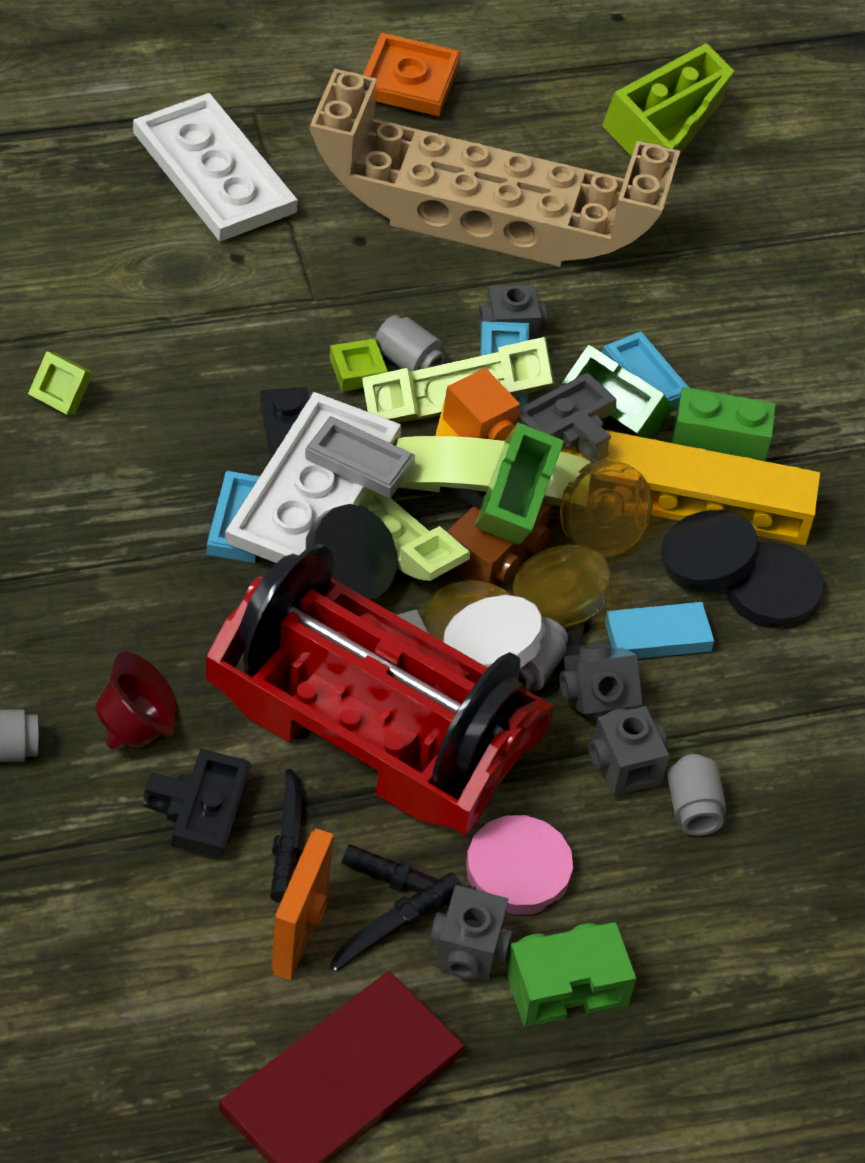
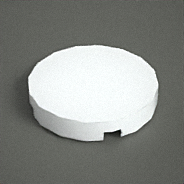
(495, 628)

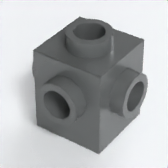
(514, 305)
(600, 680)
(629, 750)
(471, 934)

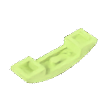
(421, 393)
(471, 464)
(419, 551)

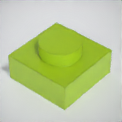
(355, 361)
(60, 383)

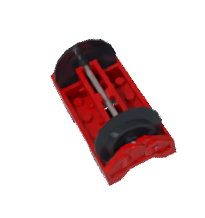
(375, 690)

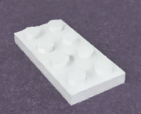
(215, 166)
(296, 491)

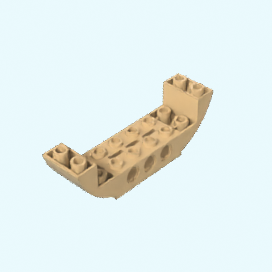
(482, 191)

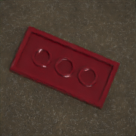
(342, 1076)

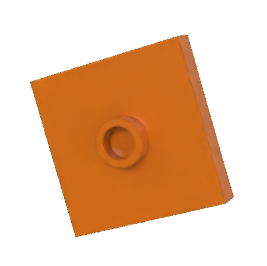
(412, 73)
(302, 904)

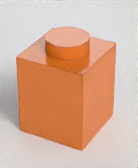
(480, 407)

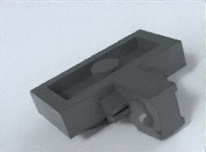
(574, 415)

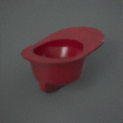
(136, 704)

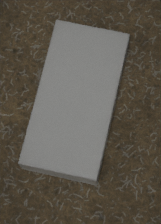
(360, 457)

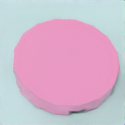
(521, 862)

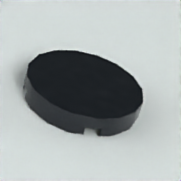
(360, 546)
(710, 550)
(779, 589)

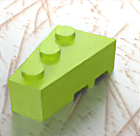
(669, 102)

